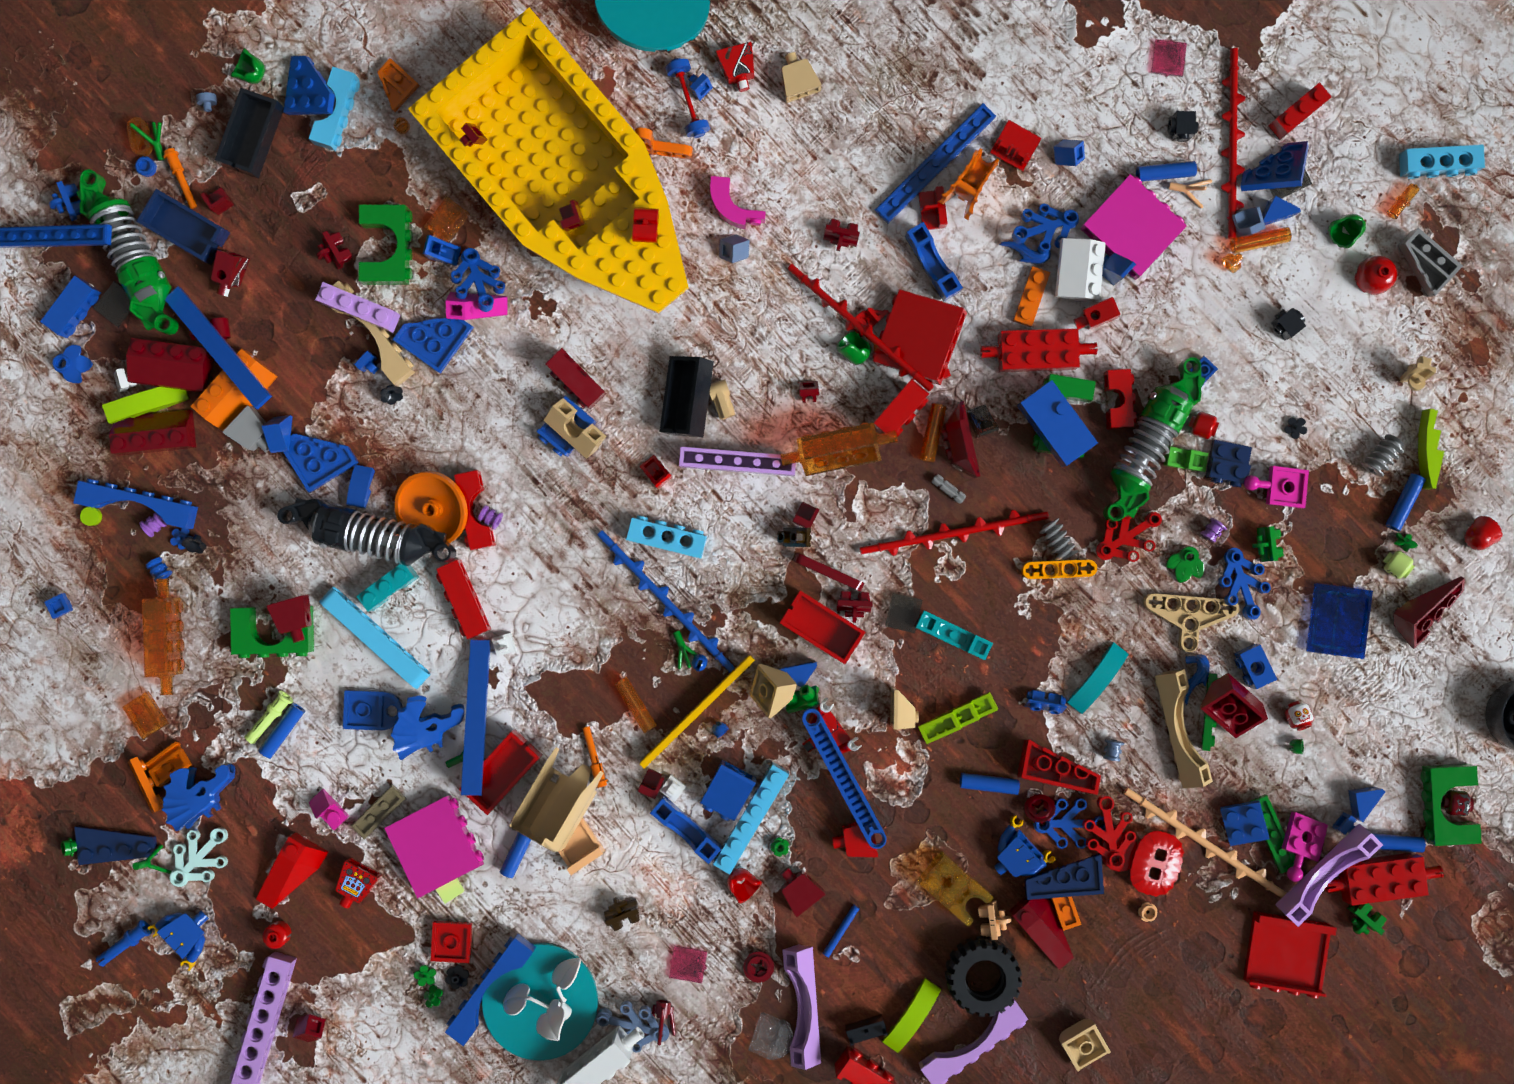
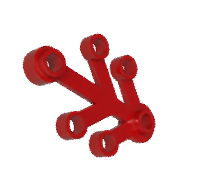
(1125, 538)
(1111, 834)

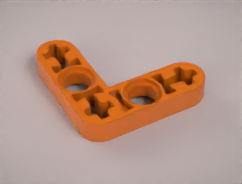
(663, 148)

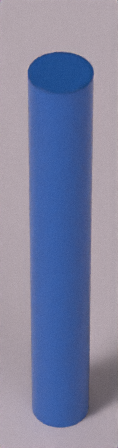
(841, 930)

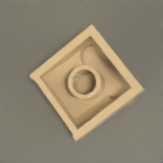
(1083, 1043)

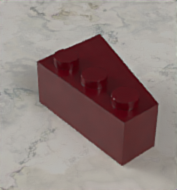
(575, 379)

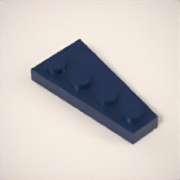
(106, 846)
(1073, 879)

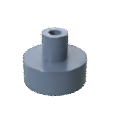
(206, 100)

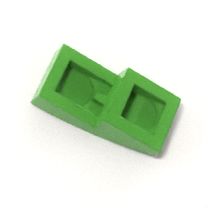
(1186, 459)

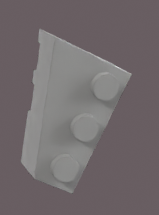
(1428, 261)

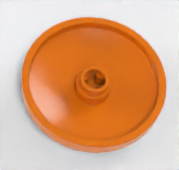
(432, 501)

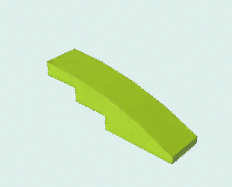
(143, 402)
(1428, 455)
(958, 717)

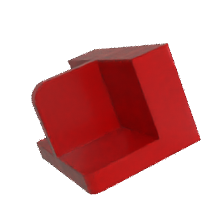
(932, 211)

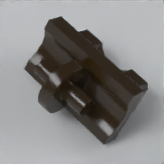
(795, 537)
(621, 910)

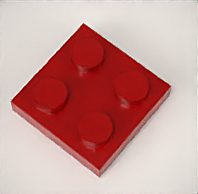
(451, 941)

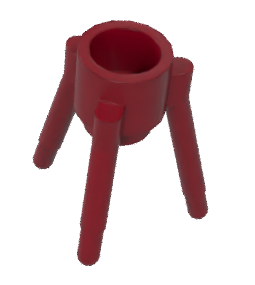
(663, 1009)

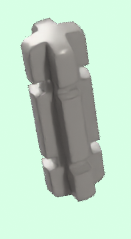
(948, 488)

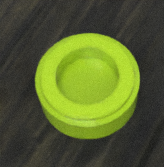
(91, 516)

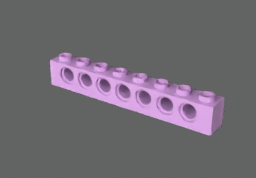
(284, 967)

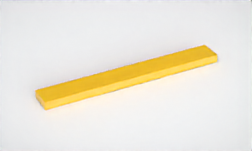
(696, 711)

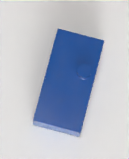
(1057, 424)

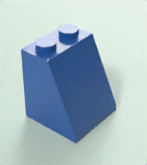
(728, 791)

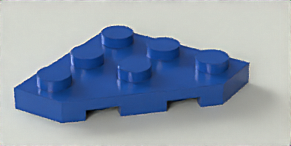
(307, 89)
(1278, 170)
(434, 340)
(318, 460)

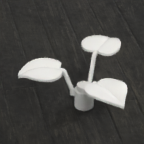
(549, 1023)

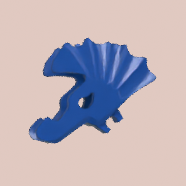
(415, 732)
(185, 801)

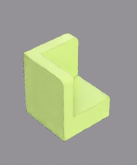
(450, 890)

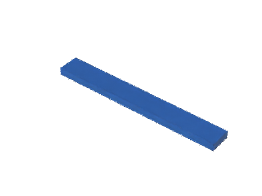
(935, 163)
(55, 236)
(218, 348)
(475, 718)

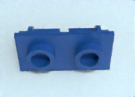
(1054, 704)

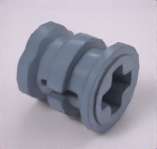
(1113, 750)

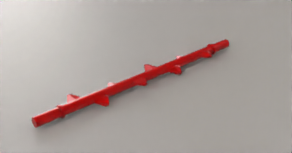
(1234, 135)
(852, 322)
(963, 533)

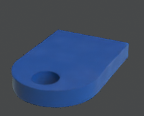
(369, 710)

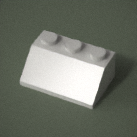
(1080, 269)

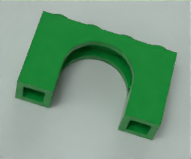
(395, 269)
(1072, 389)
(247, 641)
(1436, 782)

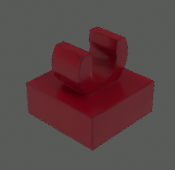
(472, 135)
(809, 388)

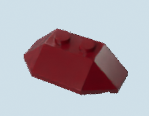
(960, 441)

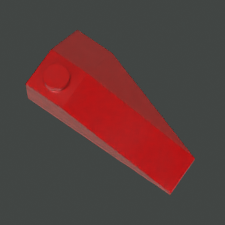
(293, 865)

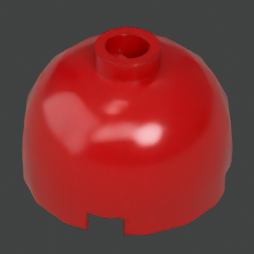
(1376, 275)

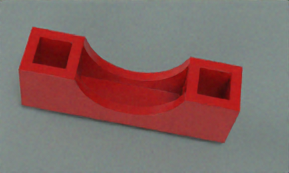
(478, 535)

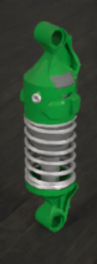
(134, 262)
(1158, 424)

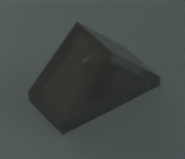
(982, 421)

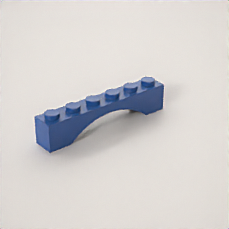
(98, 496)
(514, 957)

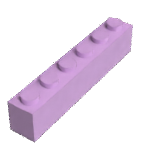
(734, 461)

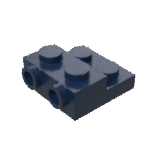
(1228, 463)

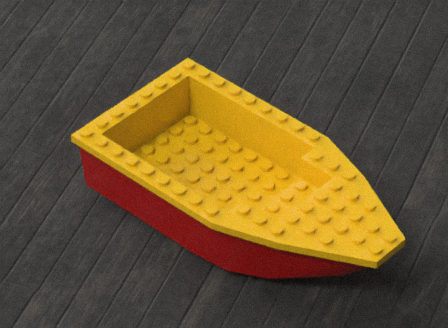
(555, 143)

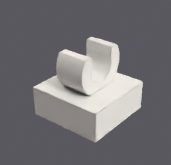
(121, 380)
(504, 644)
(672, 788)

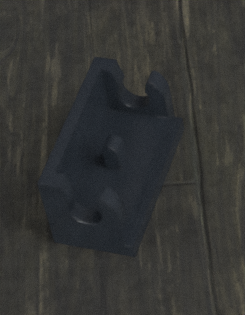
(866, 1029)

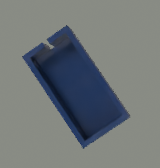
(183, 226)

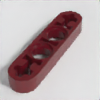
(829, 572)

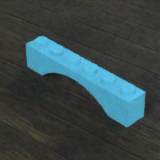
(751, 818)

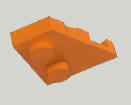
(396, 84)

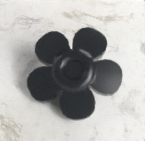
(1296, 427)

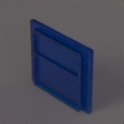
(1339, 621)

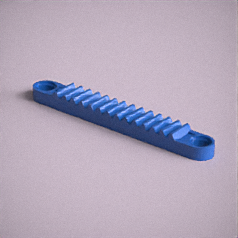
(844, 778)

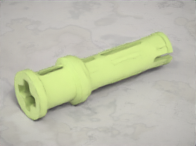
(273, 710)

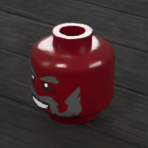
(1457, 803)

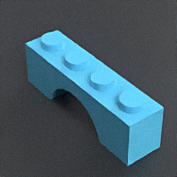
(328, 131)

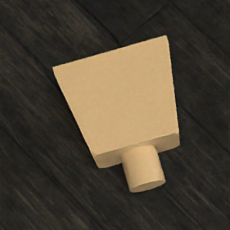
(798, 78)

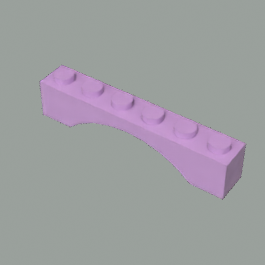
(1301, 899)
(805, 1043)
(942, 1065)

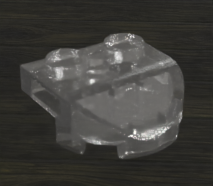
(771, 1037)

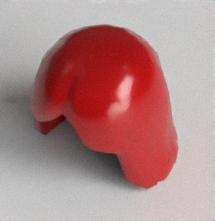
(1483, 533)
(743, 891)

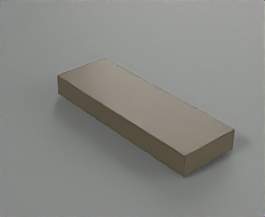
(378, 811)

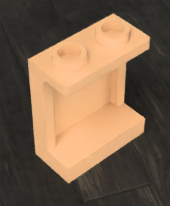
(581, 848)

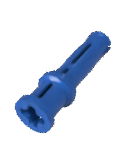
(130, 938)

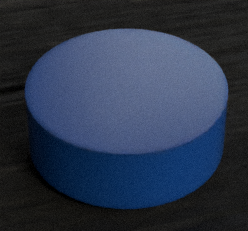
(146, 166)

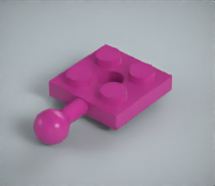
(1275, 486)
(1294, 843)

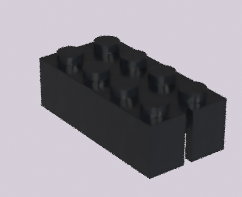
(249, 133)
(686, 396)

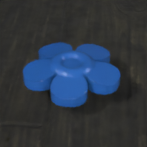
(179, 536)

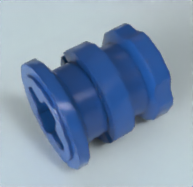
(158, 569)

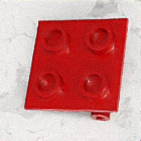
(1015, 145)

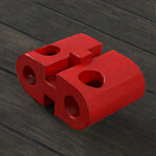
(645, 225)

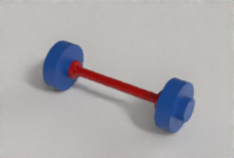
(678, 68)

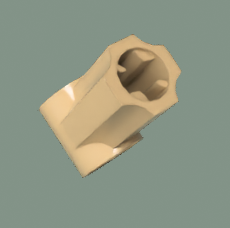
(720, 395)

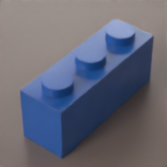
(71, 307)

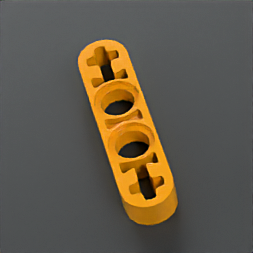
(1059, 569)

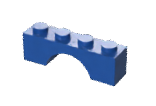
(928, 256)
(698, 839)

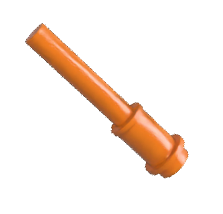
(177, 169)
(596, 767)

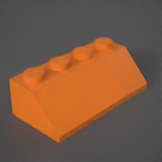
(222, 398)

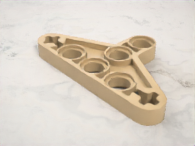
(1180, 614)

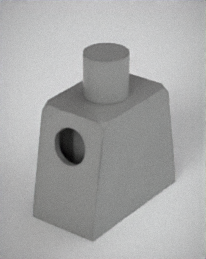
(248, 430)

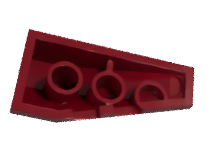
(1420, 613)
(1043, 926)

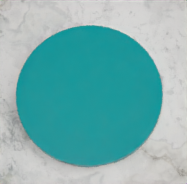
(653, 23)
(519, 1031)

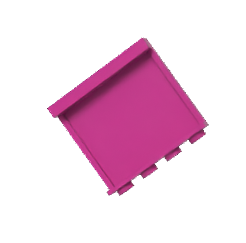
(1134, 225)
(434, 845)

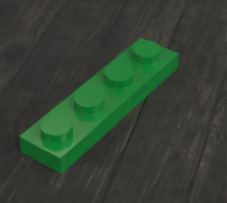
(1208, 739)
(1282, 858)

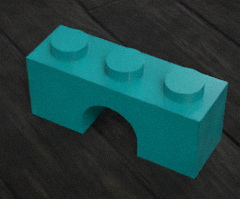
(386, 586)

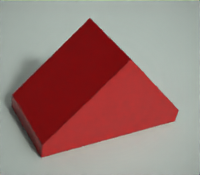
(656, 471)

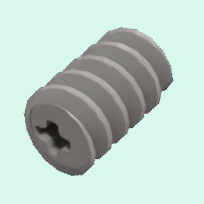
(1383, 455)
(1058, 540)

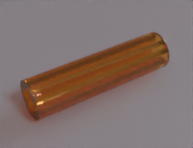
(1260, 240)
(932, 432)
(635, 704)

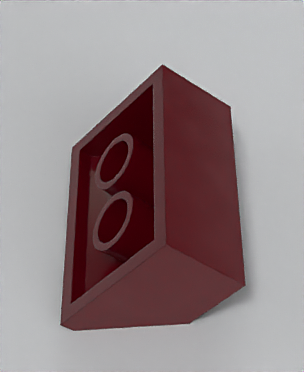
(1233, 706)

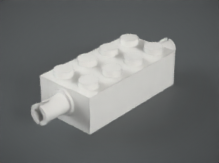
(603, 1058)

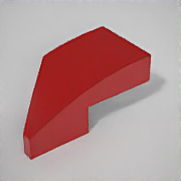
(870, 317)

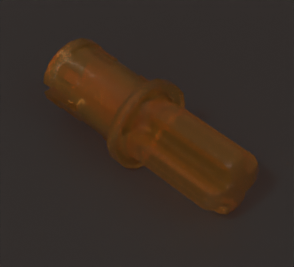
(1403, 201)

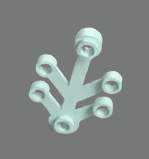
(196, 859)

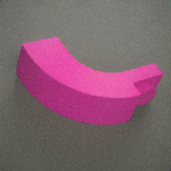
(727, 209)

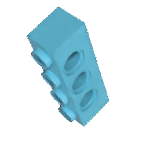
(1471, 156)
(636, 534)

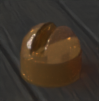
(402, 128)

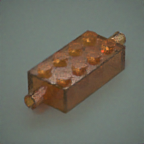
(839, 449)
(163, 637)

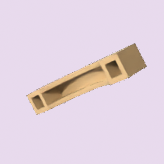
(392, 362)
(1191, 766)

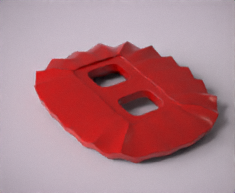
(1144, 860)

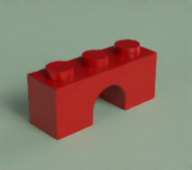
(1299, 111)
(1120, 382)

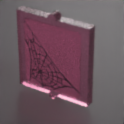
(1169, 58)
(688, 964)

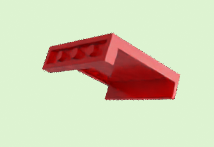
(924, 331)
(1287, 955)

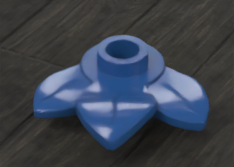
(74, 365)

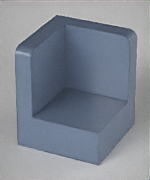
(1248, 221)
(734, 248)

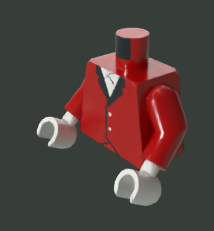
(837, 731)

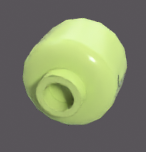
(1398, 564)

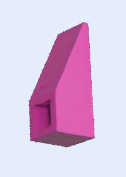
(468, 308)

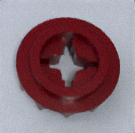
(1035, 802)
(763, 974)

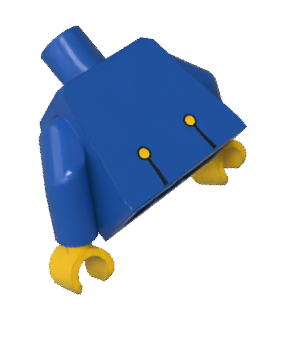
(1019, 854)
(183, 935)

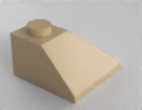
(772, 689)
(902, 711)

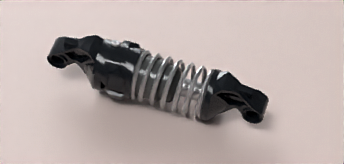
(353, 531)

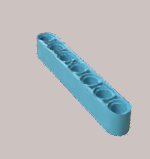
(374, 637)

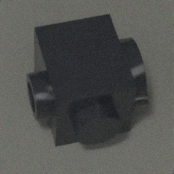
(1182, 125)
(1288, 323)

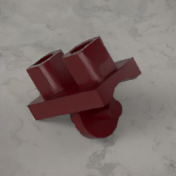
(841, 236)
(330, 242)
(852, 607)

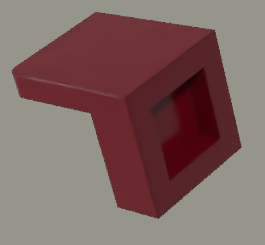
(218, 201)
(571, 216)
(805, 515)
(651, 783)
(309, 1028)

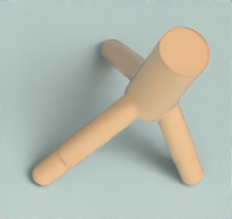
(1184, 188)

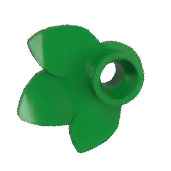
(1186, 567)

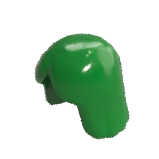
(245, 66)
(1354, 226)
(854, 348)

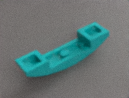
(954, 635)
(1098, 679)

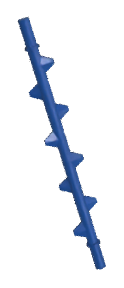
(661, 594)

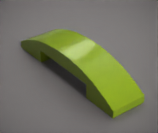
(912, 1016)

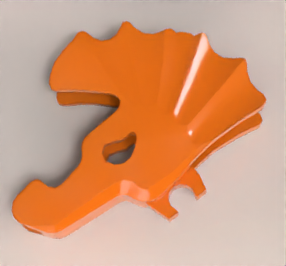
(971, 182)

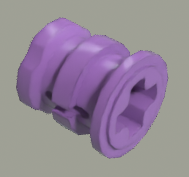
(490, 517)
(152, 524)
(1213, 530)

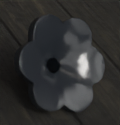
(391, 394)
(194, 544)
(460, 974)

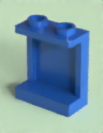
(560, 445)

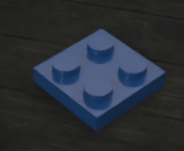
(1244, 823)

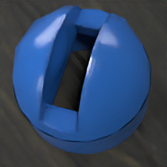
(696, 658)
(719, 729)

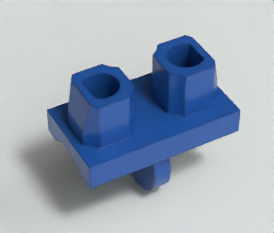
(66, 191)

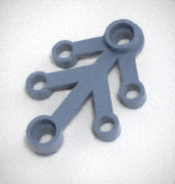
(651, 1031)

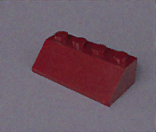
(168, 365)
(153, 433)

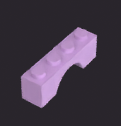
(358, 307)

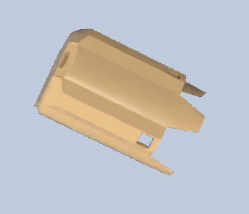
(555, 809)

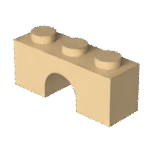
(562, 421)

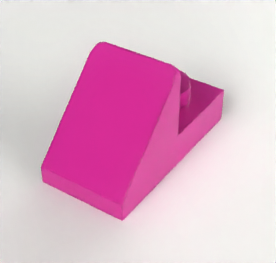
(328, 809)

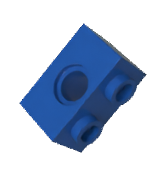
(1263, 674)

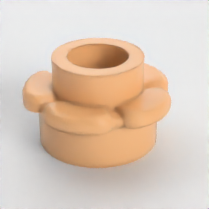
(1152, 912)

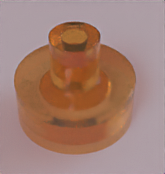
(1232, 262)

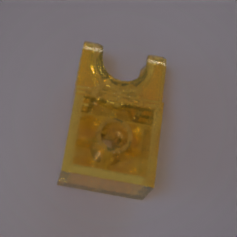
(957, 890)

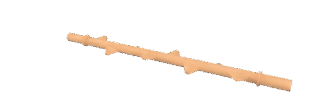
(1200, 837)

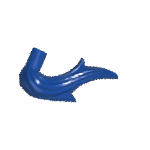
(1028, 255)
(1201, 674)

